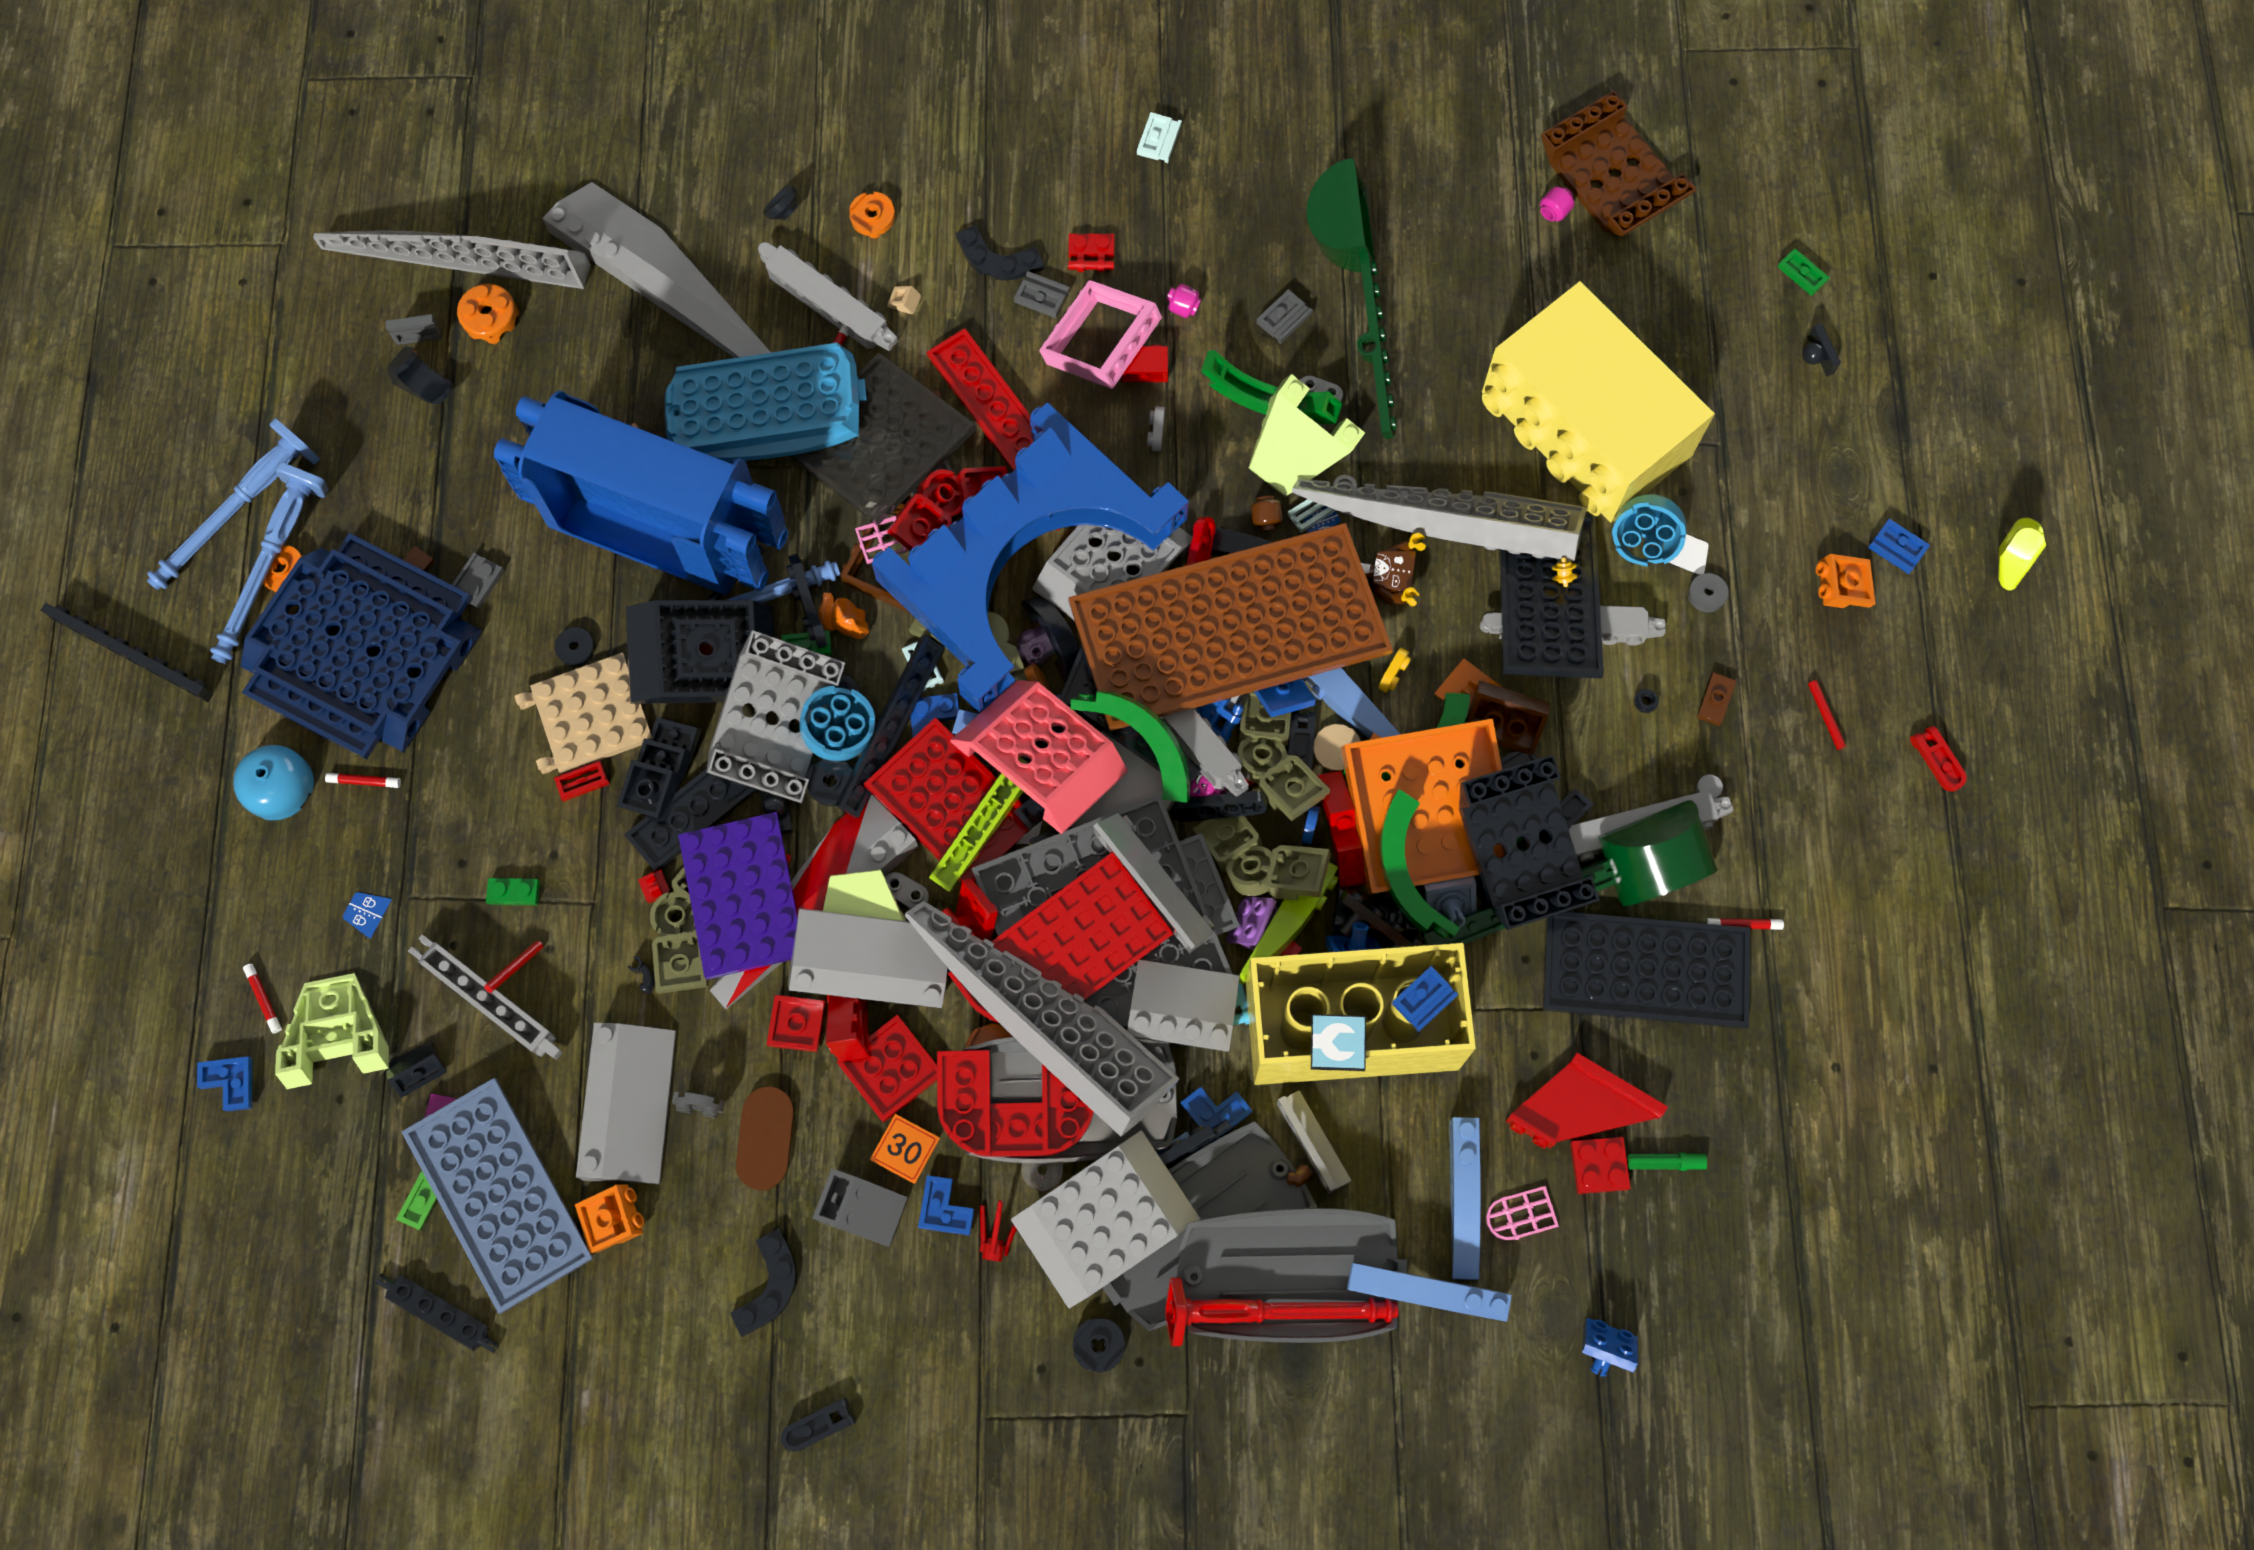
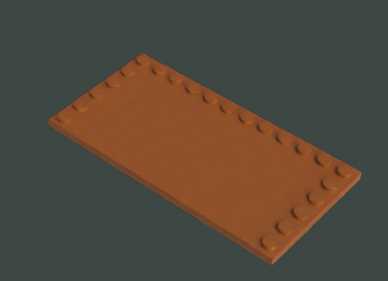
(1232, 624)

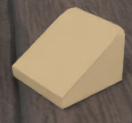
(904, 299)

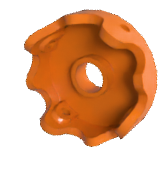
(490, 325)

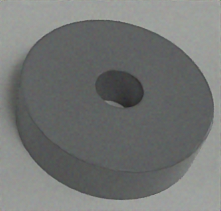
(1704, 602)

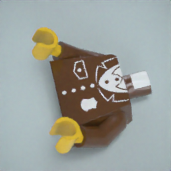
(1394, 571)

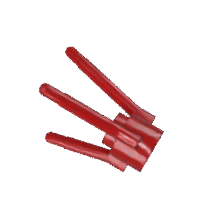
(993, 1248)

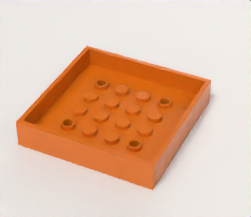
(1425, 770)

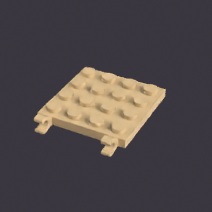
(587, 714)

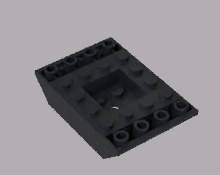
(666, 643)

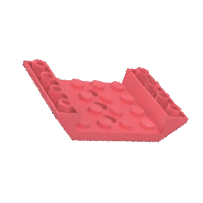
(1061, 777)

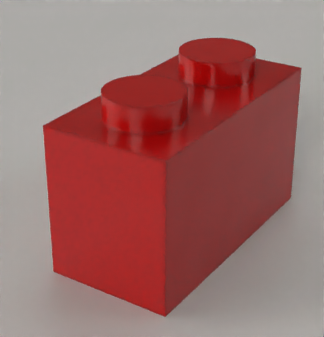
(1148, 365)

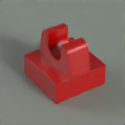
(654, 885)

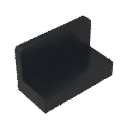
(415, 1069)

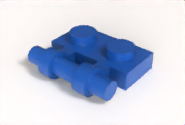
(1213, 713)

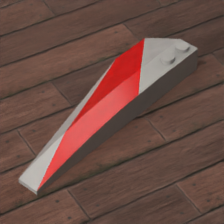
(850, 846)

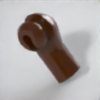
(1298, 1178)

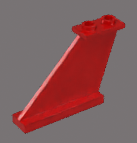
(1582, 1103)

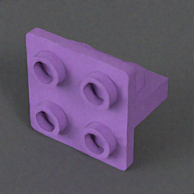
(1254, 918)

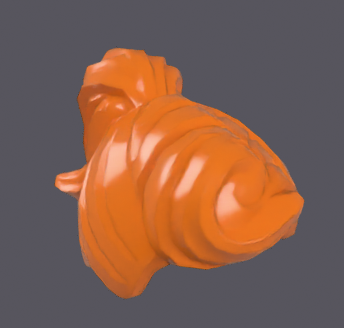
(842, 616)

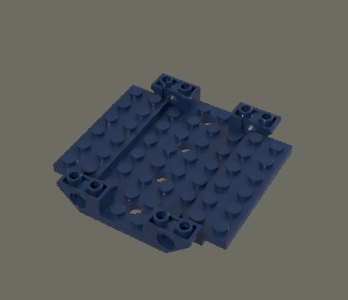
(332, 680)

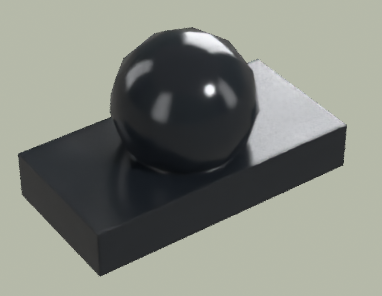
(1821, 350)
(773, 803)

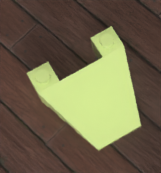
(1295, 445)
(862, 895)
(330, 1023)

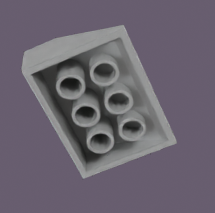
(1183, 1005)

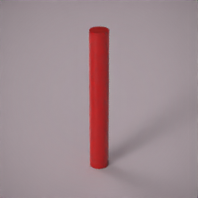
(1827, 715)
(511, 968)

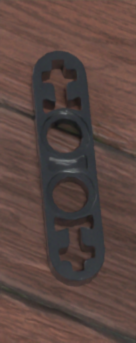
(1247, 804)

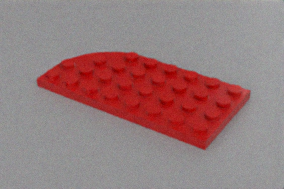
(1084, 932)

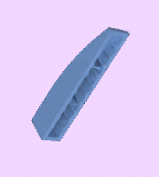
(1350, 703)
(1465, 1197)
(1429, 1292)

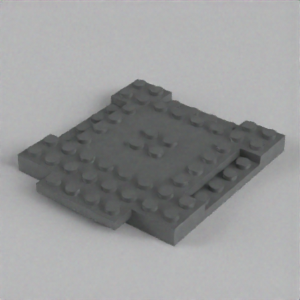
(1037, 872)

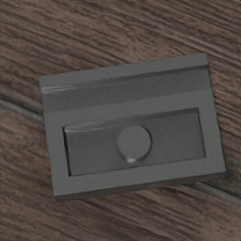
(1041, 294)
(1284, 316)
(414, 329)
(478, 579)

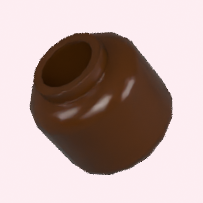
(1266, 513)

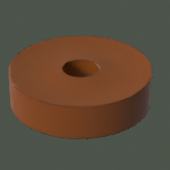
(1033, 673)

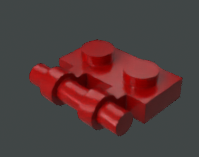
(1091, 247)

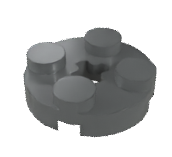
(698, 1102)

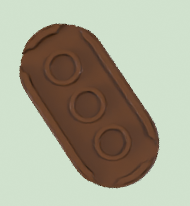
(765, 1138)

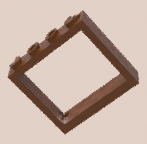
(852, 567)

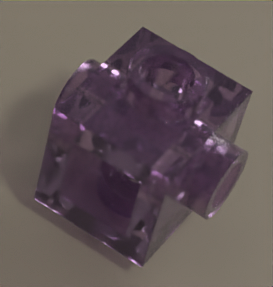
(1034, 646)

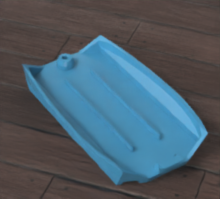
(766, 403)

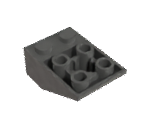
(860, 1207)

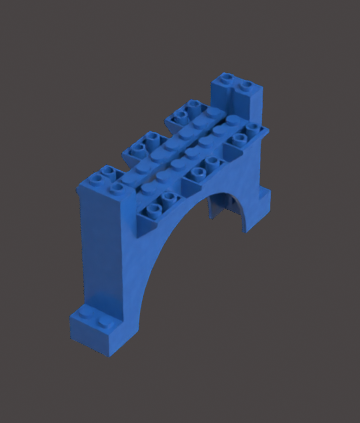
(1054, 486)

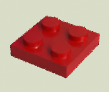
(796, 1023)
(1600, 1165)

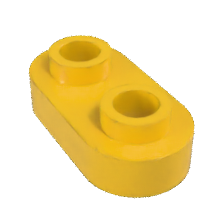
(1390, 677)

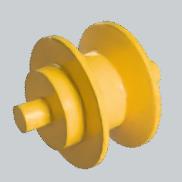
(1564, 572)

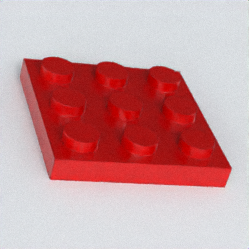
(895, 1070)

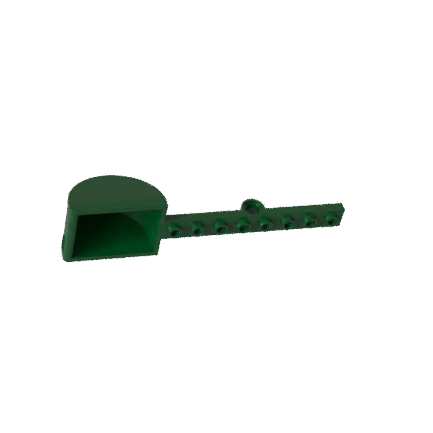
(1342, 230)
(1640, 861)

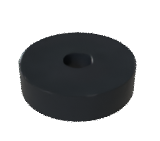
(578, 656)

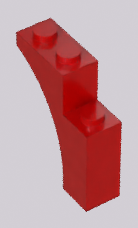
(1342, 829)

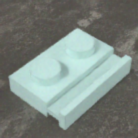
(1159, 137)

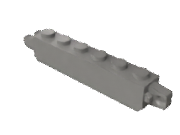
(826, 298)
(1617, 625)
(1207, 750)
(1586, 834)
(493, 1004)

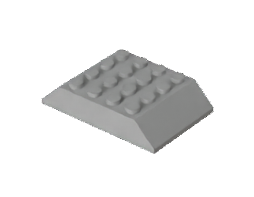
(1105, 1219)

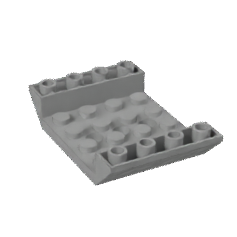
(1084, 568)
(778, 680)

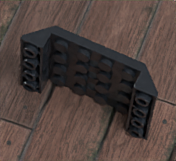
(1542, 877)

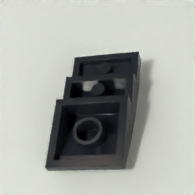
(659, 768)

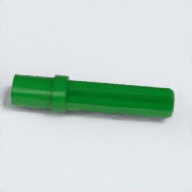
(1668, 1161)

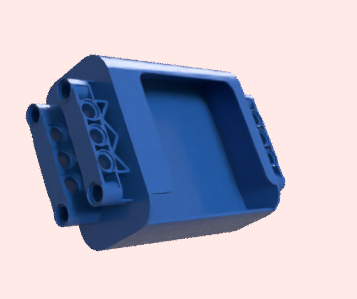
(642, 494)

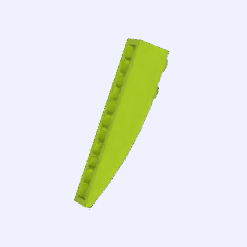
(977, 832)
(1290, 921)

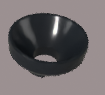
(782, 204)

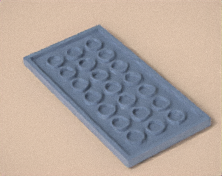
(497, 1195)

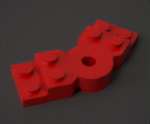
(930, 510)

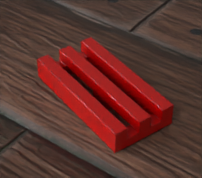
(583, 789)

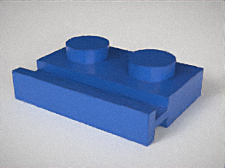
(1899, 546)
(1424, 998)

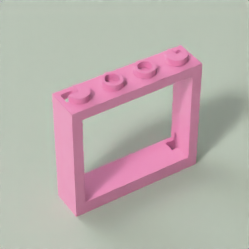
(1125, 351)

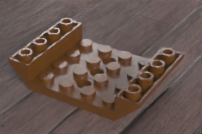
(1602, 141)

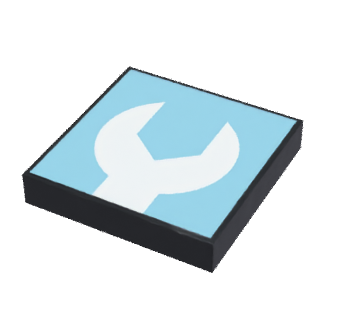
(1338, 1042)

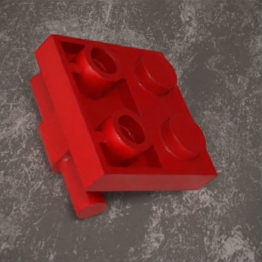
(974, 911)

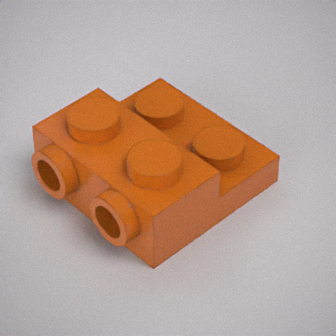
(1845, 581)
(609, 1218)

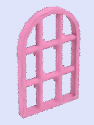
(877, 533)
(1529, 1206)

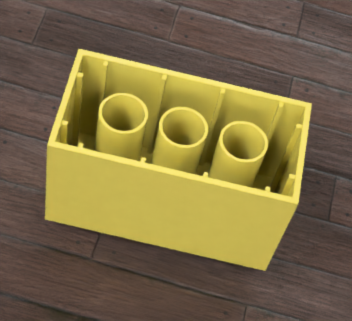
(1594, 402)
(1291, 988)

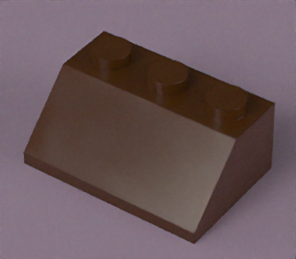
(1515, 716)

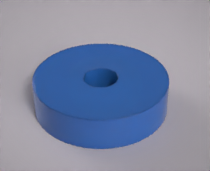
(1310, 825)

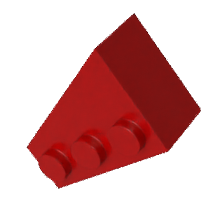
(847, 1028)

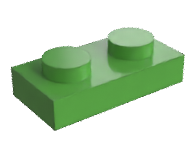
(418, 1204)

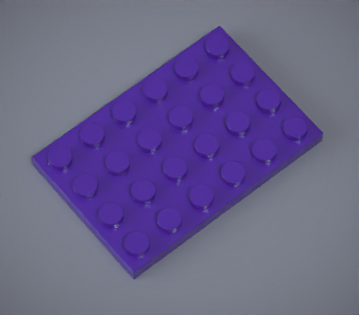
(740, 895)

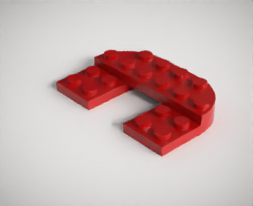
(1005, 1127)

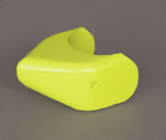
(2019, 551)

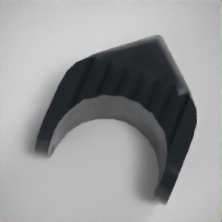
(416, 378)

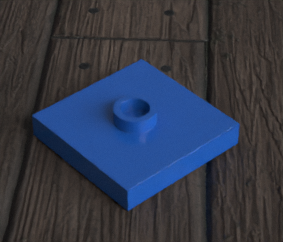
(1286, 698)

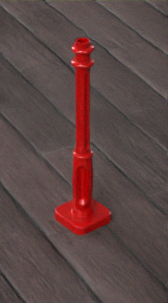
(1183, 1311)

